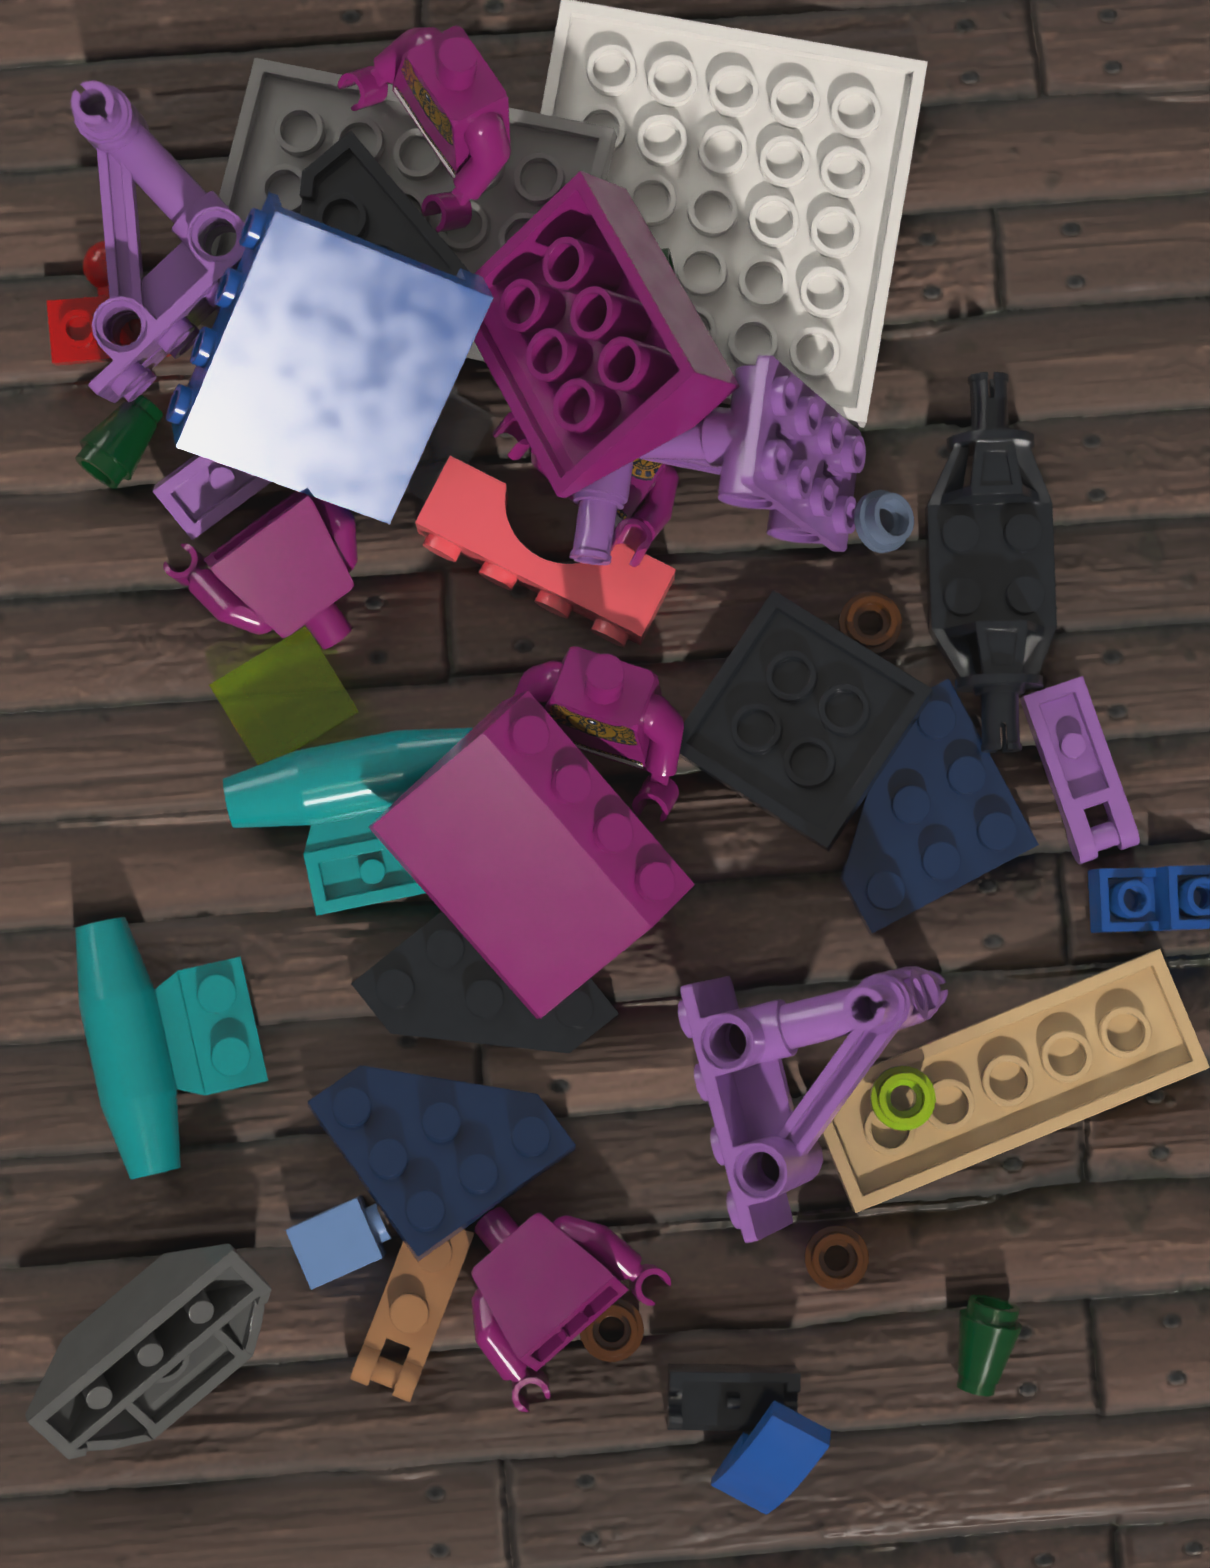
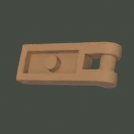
(411, 1314)

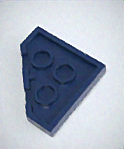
(931, 818)
(437, 1147)

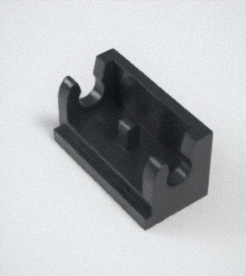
(727, 1394)

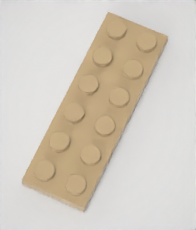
(1019, 1079)

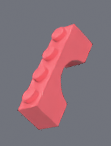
(470, 519)

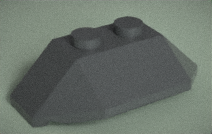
(151, 1351)

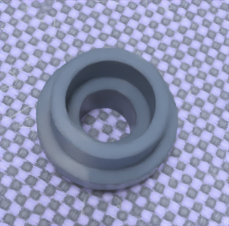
(883, 520)

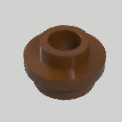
(874, 604)
(856, 1262)
(619, 1348)

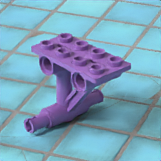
(184, 284)
(772, 451)
(750, 1087)

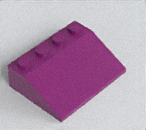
(595, 337)
(531, 854)

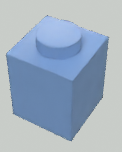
(339, 1240)

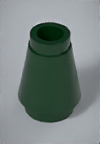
(119, 442)
(985, 1342)

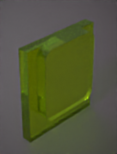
(284, 697)

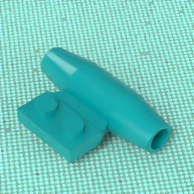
(341, 793)
(150, 1042)

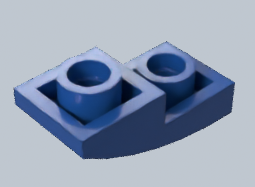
(1149, 899)
(772, 1459)

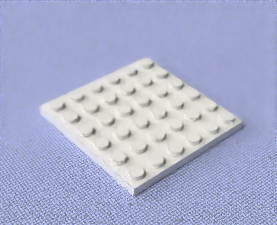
(763, 174)

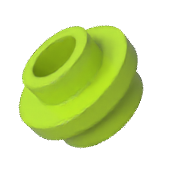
(921, 1107)

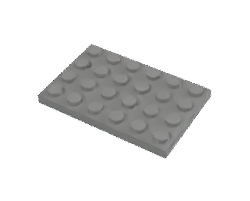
(300, 113)

